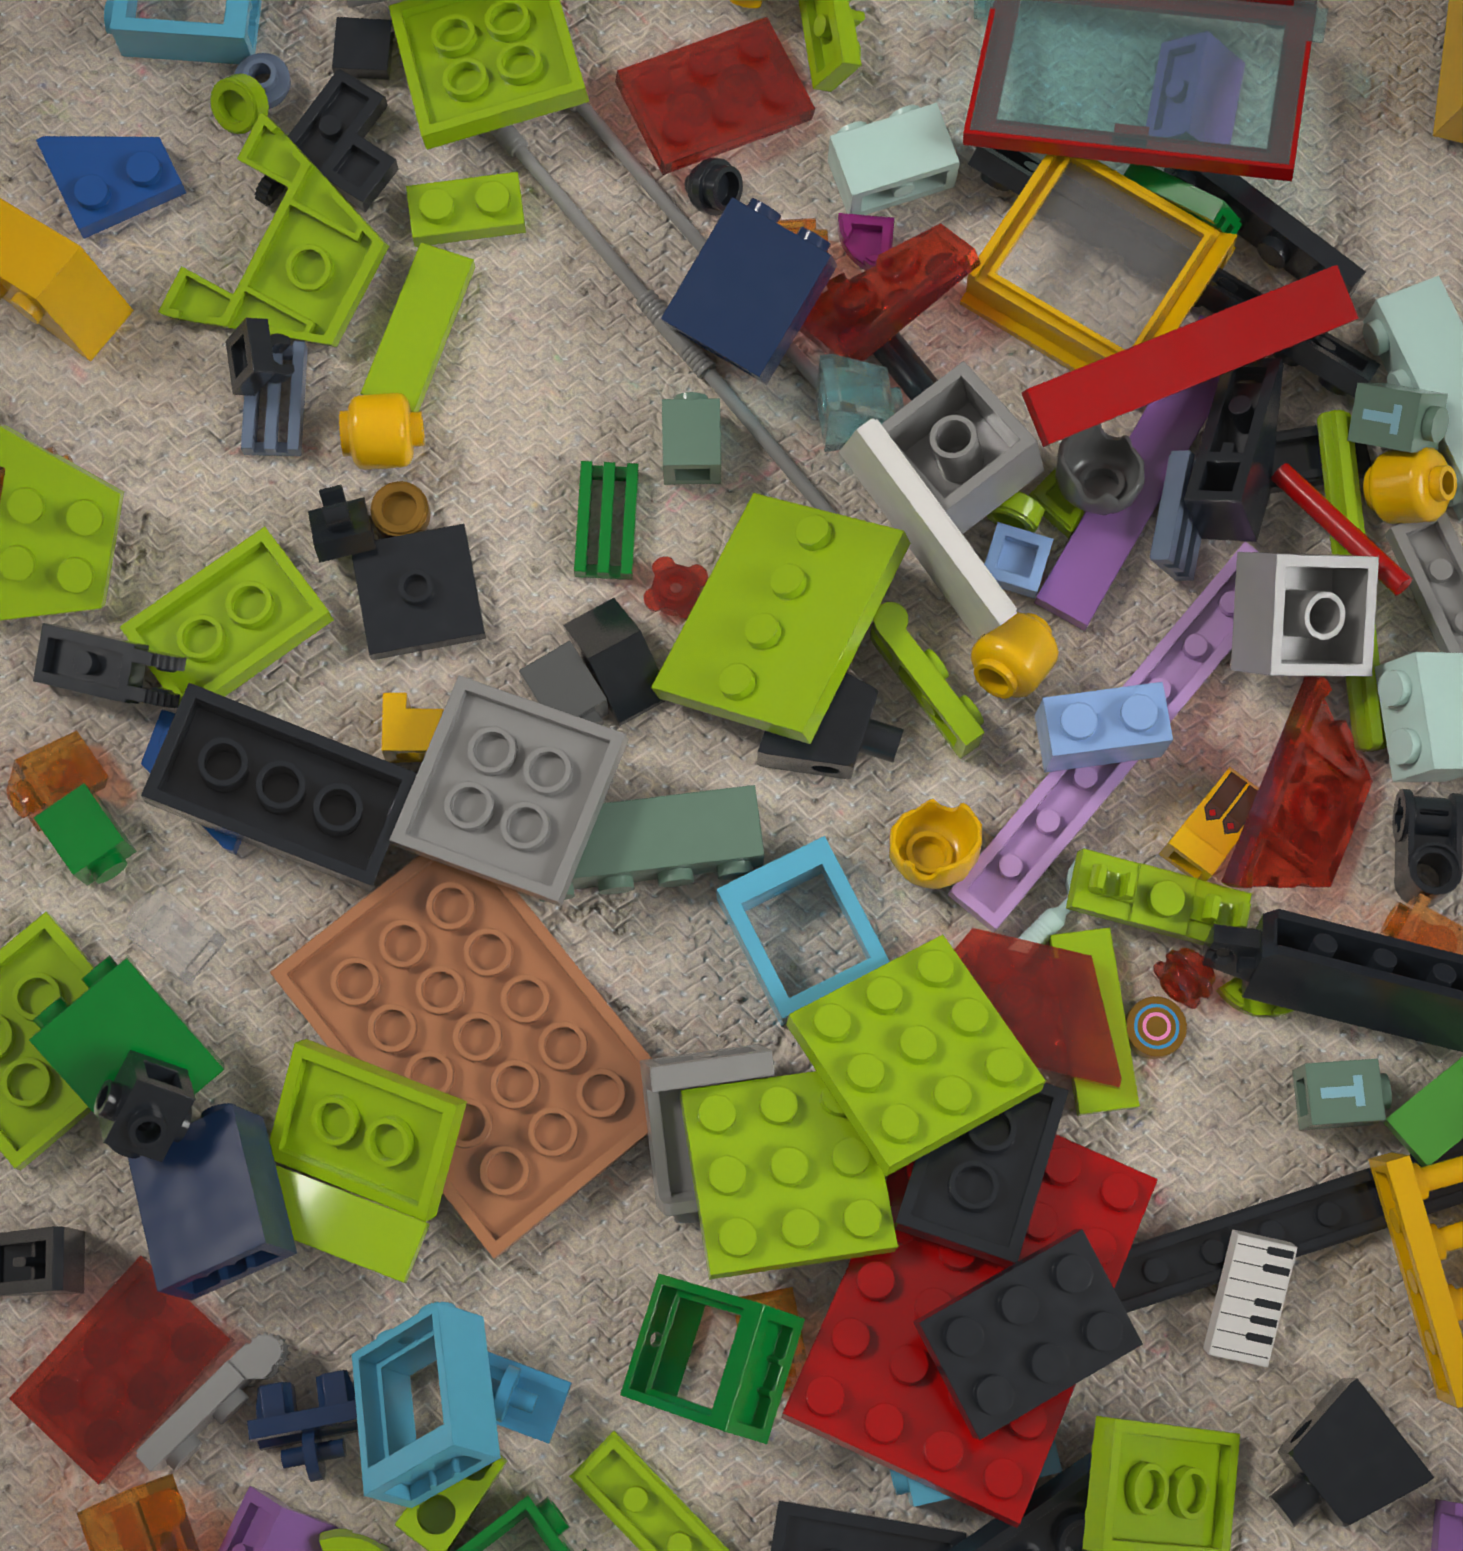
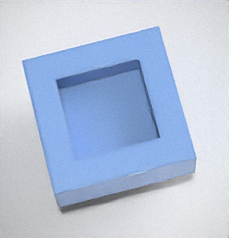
(1018, 559)

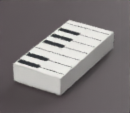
(1250, 1298)

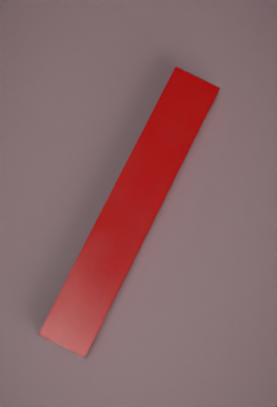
(1189, 355)

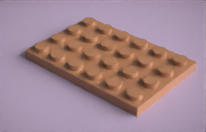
(485, 1005)

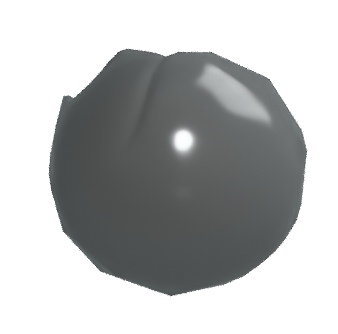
(1099, 471)

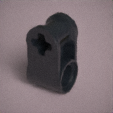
(1428, 834)

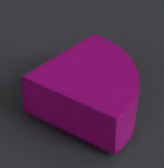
(865, 237)

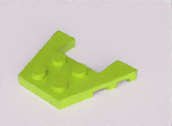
(307, 264)
(53, 532)

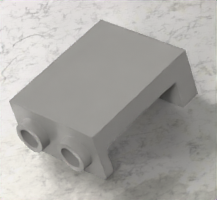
(662, 1084)

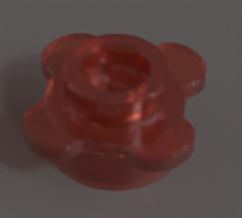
(667, 573)
(1185, 977)

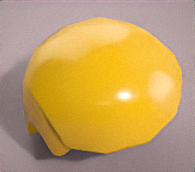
(935, 844)

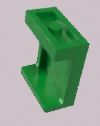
(109, 1019)

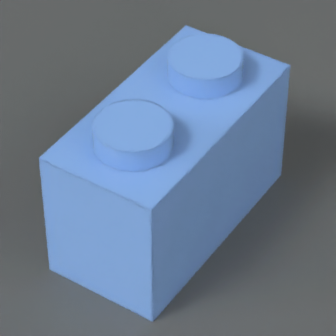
(1103, 727)

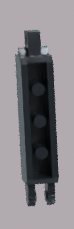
(1345, 975)

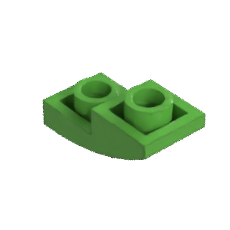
(1432, 1118)

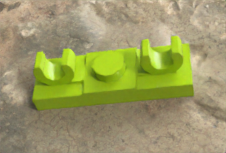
(1153, 897)

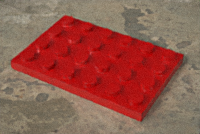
(875, 1381)

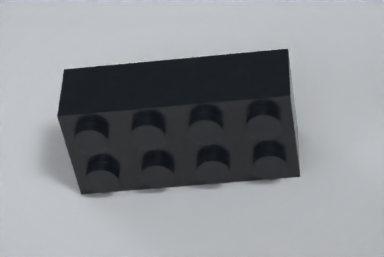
(278, 787)

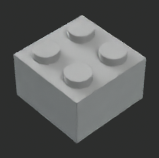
(965, 446)
(1304, 614)

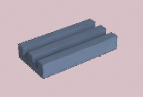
(271, 447)
(1175, 536)

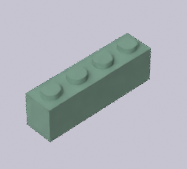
(672, 840)

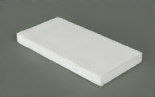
(930, 530)

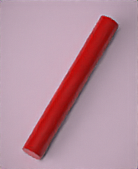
(1339, 526)

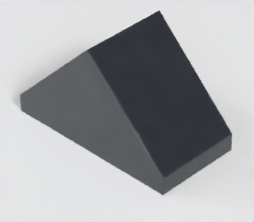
(616, 659)
(42, 1261)

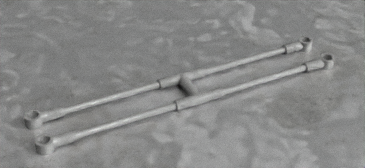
(648, 300)

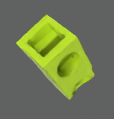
(442, 1518)

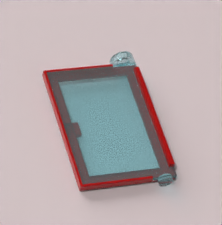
(1147, 81)

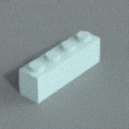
(1423, 349)

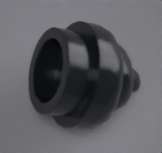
(713, 185)

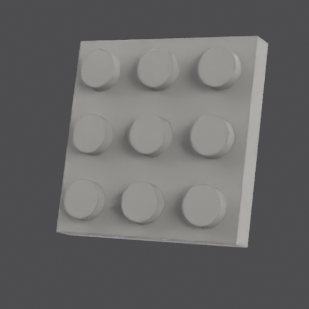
(509, 790)

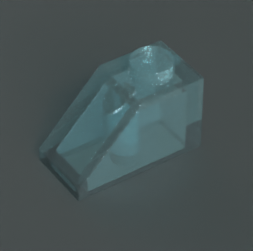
(851, 395)

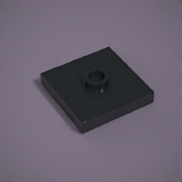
(418, 592)

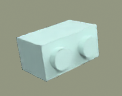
(893, 159)
(1423, 715)

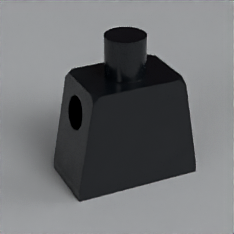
(839, 739)
(1346, 1460)

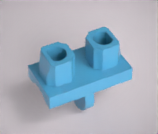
(526, 1397)

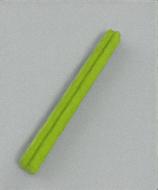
(1343, 491)

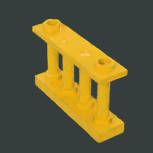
(1419, 1253)

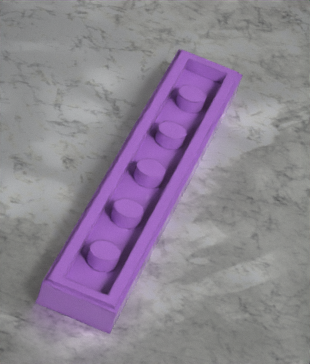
(1104, 542)

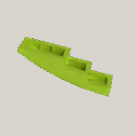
(351, 1226)

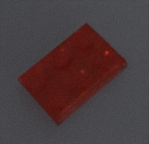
(714, 95)
(120, 1371)

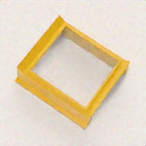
(1092, 263)

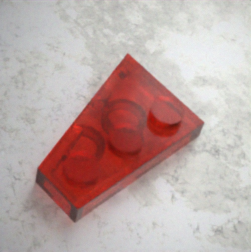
(875, 305)

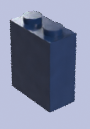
(751, 288)
(213, 1204)

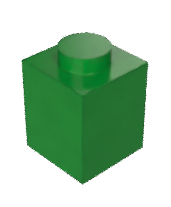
(86, 836)

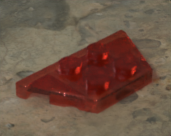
(1304, 801)
(1047, 1003)

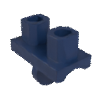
(283, 1425)

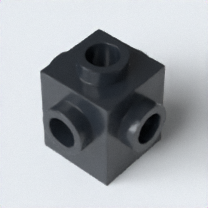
(145, 1107)

